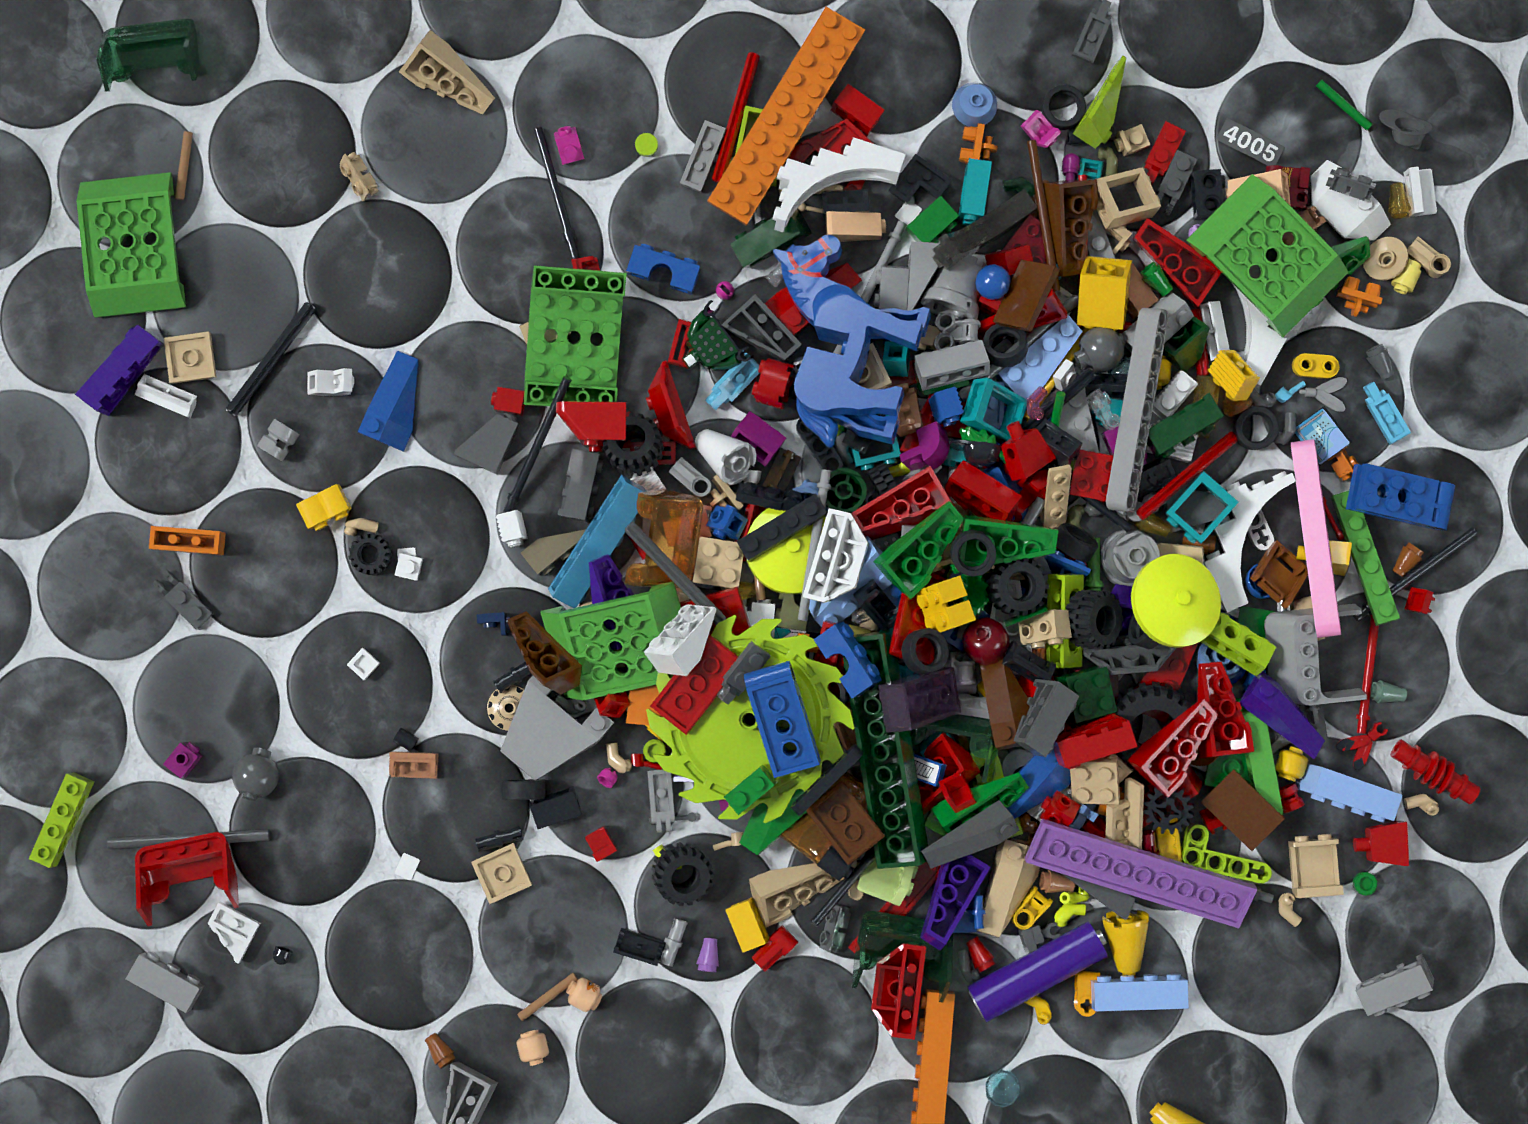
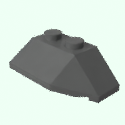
(1129, 658)

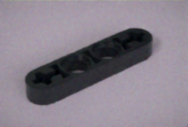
(827, 779)

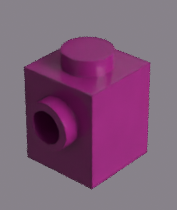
(183, 759)

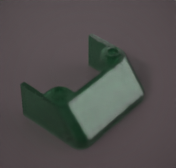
(148, 47)
(977, 728)
(884, 932)

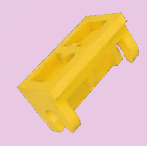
(747, 924)

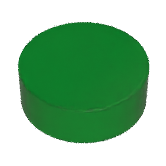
(1365, 883)

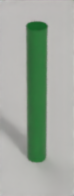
(1344, 105)
(1057, 409)

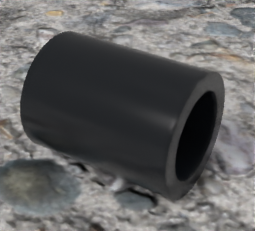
(405, 739)

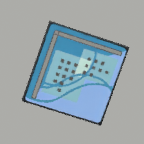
(1326, 432)

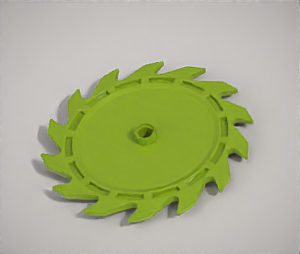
(727, 750)

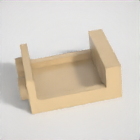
(1314, 866)

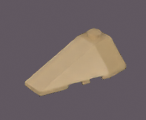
(442, 70)
(1007, 886)
(785, 889)

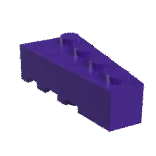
(120, 370)

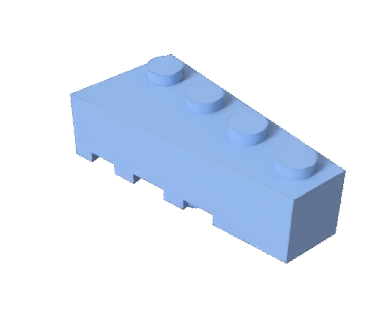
(1041, 359)
(846, 604)
(1349, 792)
(1139, 993)

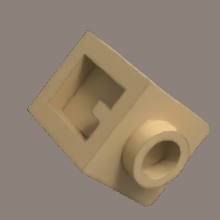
(1131, 140)

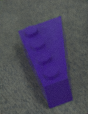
(951, 896)

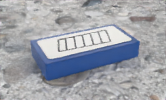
(929, 770)

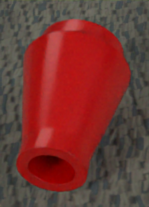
(980, 955)

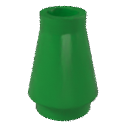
(1156, 278)

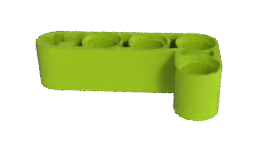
(1225, 860)

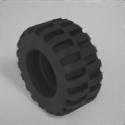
(1149, 698)

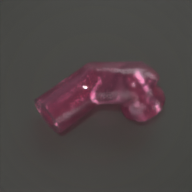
(1033, 401)

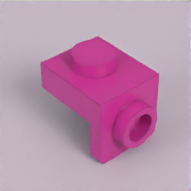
(1040, 129)
(568, 144)

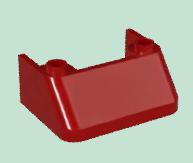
(595, 422)
(182, 862)

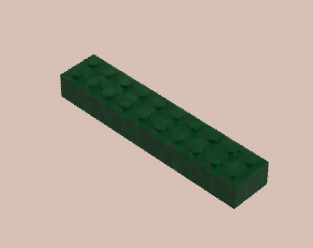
(888, 766)

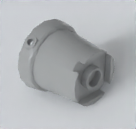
(955, 290)
(1126, 554)

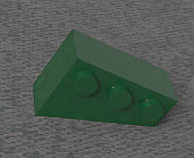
(760, 242)
(1184, 426)

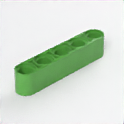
(1261, 762)

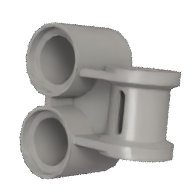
(957, 333)
(964, 674)

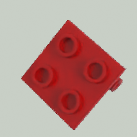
(1091, 475)

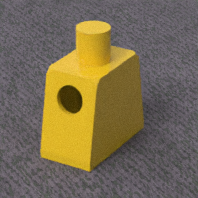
(1340, 556)

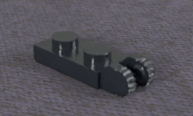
(767, 496)

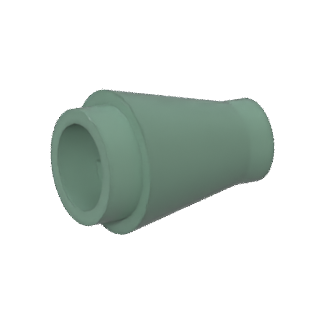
(1386, 692)

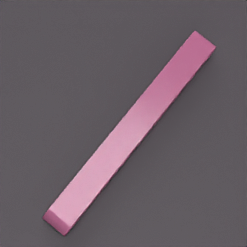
(1316, 538)

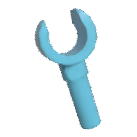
(1283, 395)

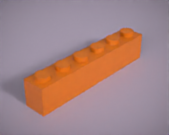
(934, 1058)

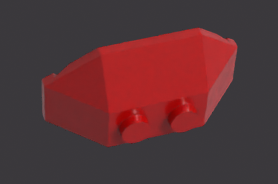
(668, 408)
(899, 989)

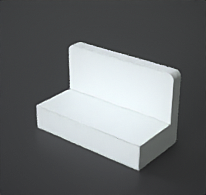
(1420, 191)

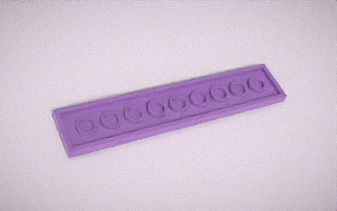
(1140, 873)

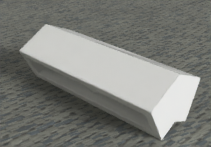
(1218, 327)
(166, 395)

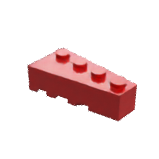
(1180, 262)
(902, 505)

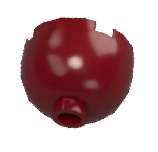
(985, 641)

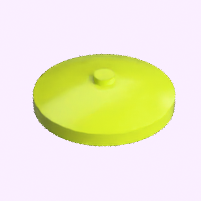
(784, 565)
(1176, 600)

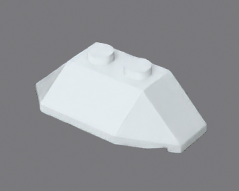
(1346, 214)
(837, 558)

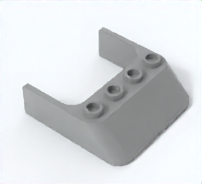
(1297, 659)

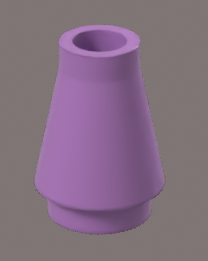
(708, 956)

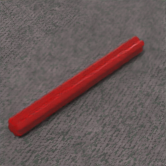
(736, 116)
(1186, 476)

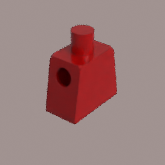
(1025, 451)
(1385, 843)

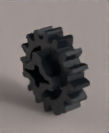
(1177, 810)

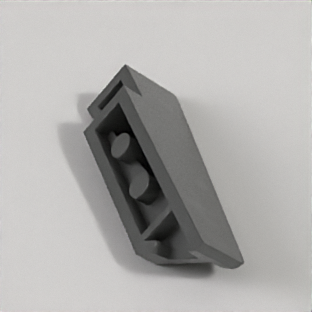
(1114, 900)

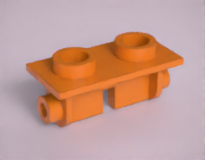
(1344, 464)

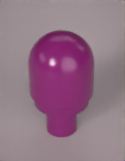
(1070, 166)

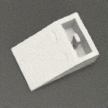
(682, 640)

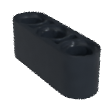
(820, 457)

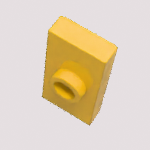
(1169, 844)

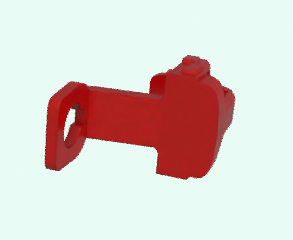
(1032, 487)

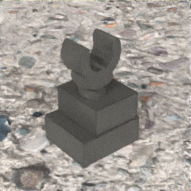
(1034, 936)

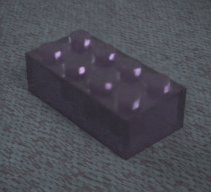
(919, 700)

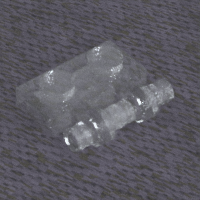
(1100, 404)

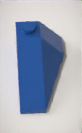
(1044, 778)

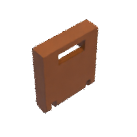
(1276, 578)

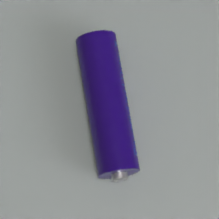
(1038, 971)

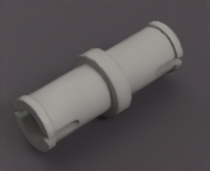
(673, 942)

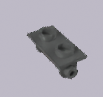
(1342, 179)
(1315, 715)
(831, 938)

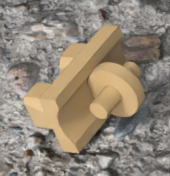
(726, 493)

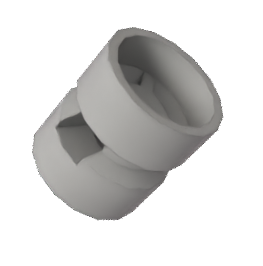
(285, 435)

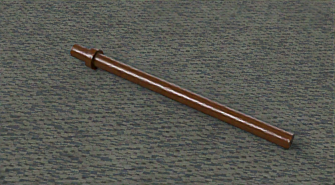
(1042, 208)

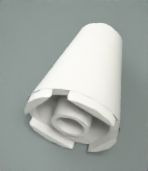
(726, 455)

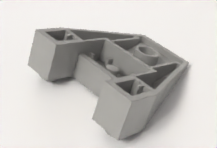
(546, 735)

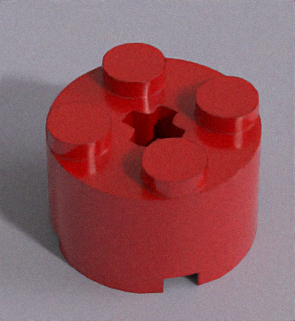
(773, 383)

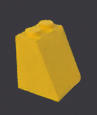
(1104, 292)

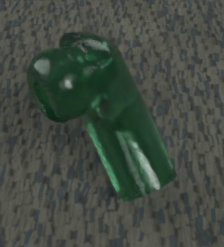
(1019, 184)

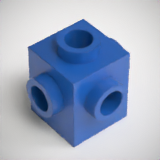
(726, 522)

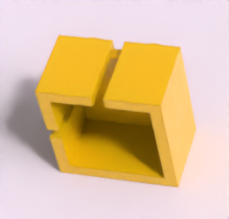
(935, 606)

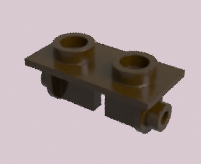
(782, 470)

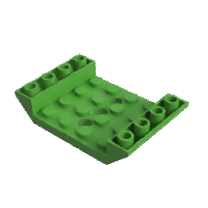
(1241, 235)
(136, 276)
(581, 303)
(585, 637)

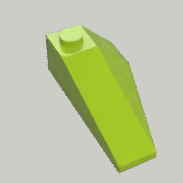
(1101, 113)

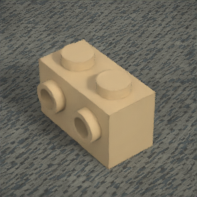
(1045, 628)

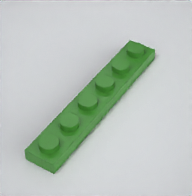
(1366, 562)

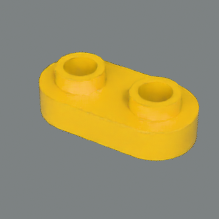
(1316, 366)

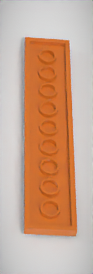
(786, 116)

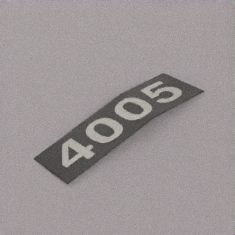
(1250, 142)

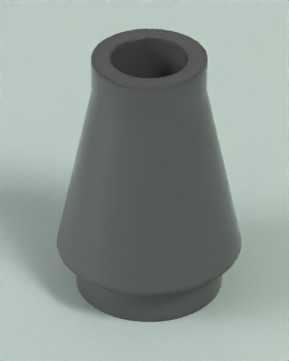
(1379, 359)

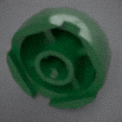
(846, 490)

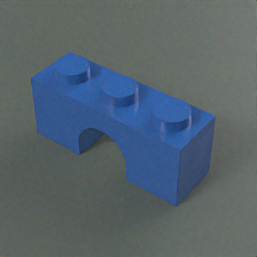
(645, 261)
(861, 672)

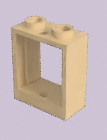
(1107, 207)

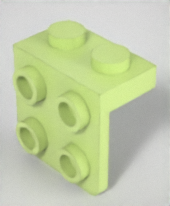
(887, 883)

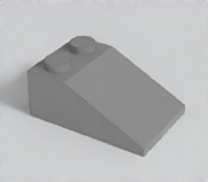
(921, 270)

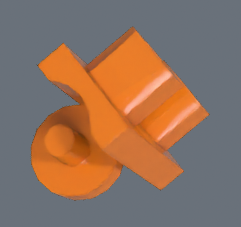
(975, 135)
(1350, 292)

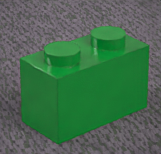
(933, 222)
(750, 789)

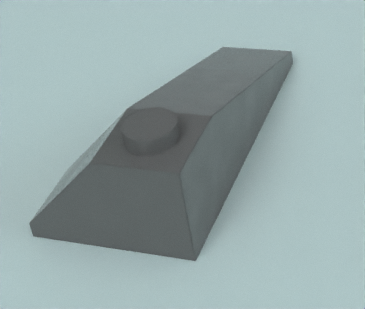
(978, 833)

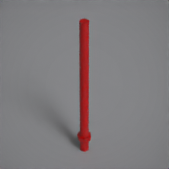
(1368, 677)

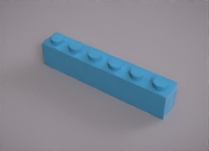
(600, 538)

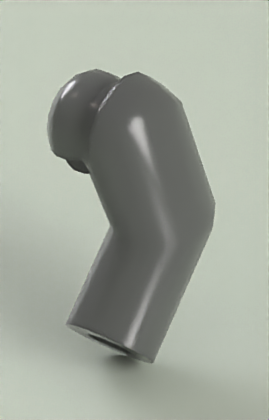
(1289, 430)

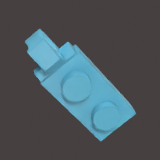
(733, 383)
(1385, 414)

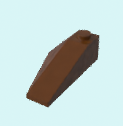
(1070, 215)
(544, 655)
(1005, 703)

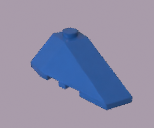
(393, 405)

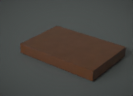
(1026, 295)
(1242, 810)
(845, 823)

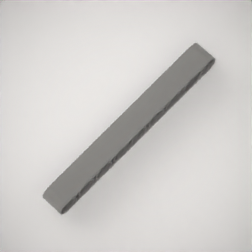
(1137, 409)

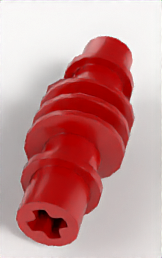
(1435, 769)

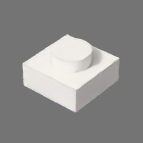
(1064, 375)
(408, 566)
(363, 664)

